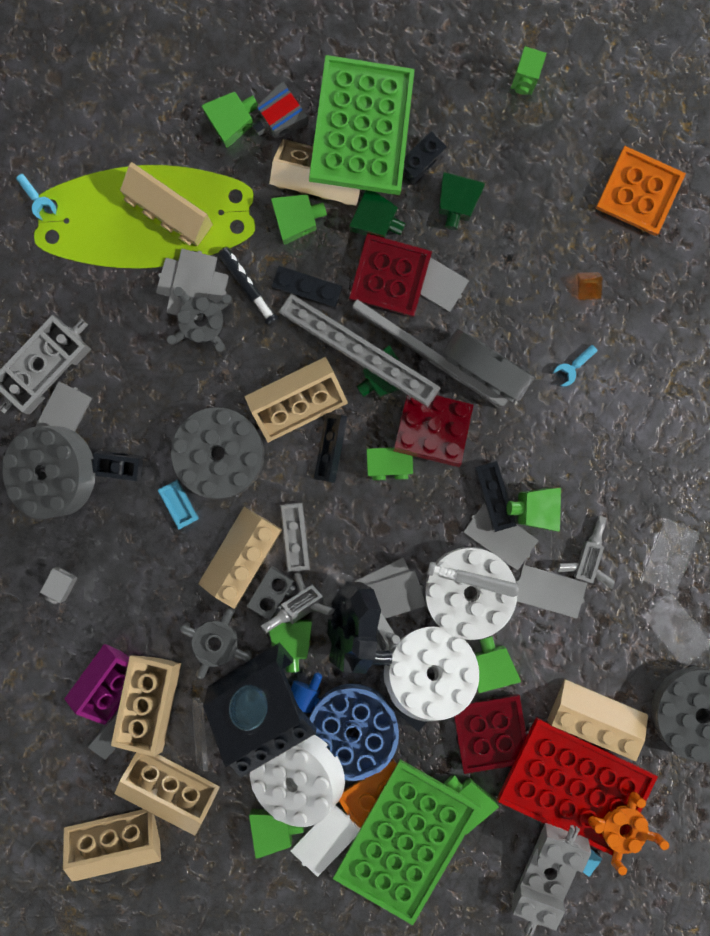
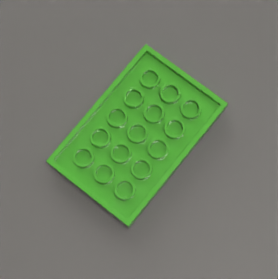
(362, 125)
(406, 842)

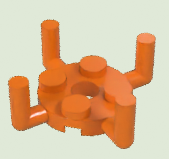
(634, 839)

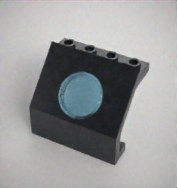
(256, 712)

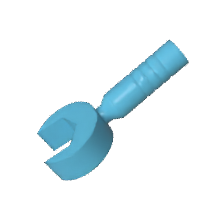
(38, 202)
(577, 363)

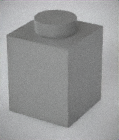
(58, 585)

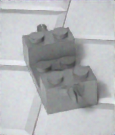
(58, 348)
(540, 895)

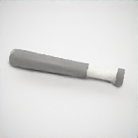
(484, 582)

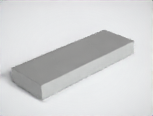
(294, 537)

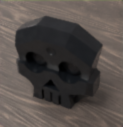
(355, 629)

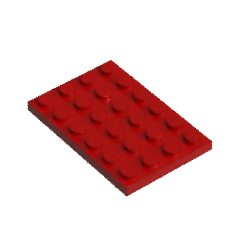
(570, 780)

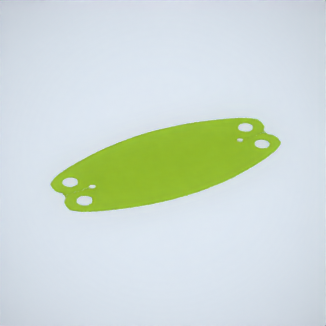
(115, 234)

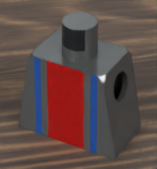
(279, 113)

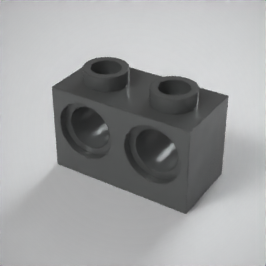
(267, 590)

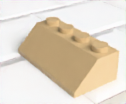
(292, 171)
(165, 205)
(296, 399)
(239, 557)
(146, 705)
(599, 720)
(167, 791)
(110, 845)

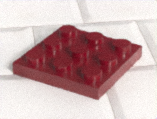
(390, 275)
(434, 431)
(490, 733)

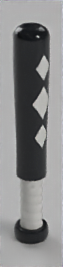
(245, 282)

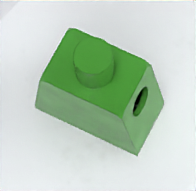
(230, 116)
(296, 216)
(538, 508)
(294, 639)
(495, 666)
(476, 793)
(269, 834)

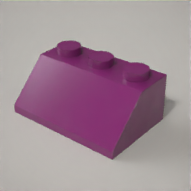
(100, 686)

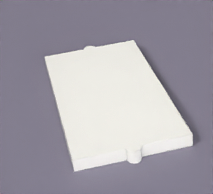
(325, 841)

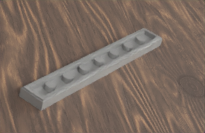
(359, 350)
(428, 354)

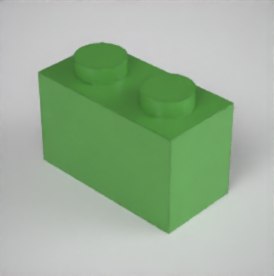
(528, 71)
(388, 462)

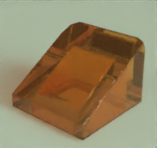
(589, 285)

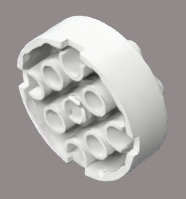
(474, 616)
(454, 671)
(300, 783)

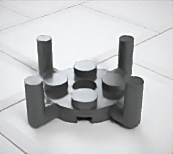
(200, 306)
(227, 636)

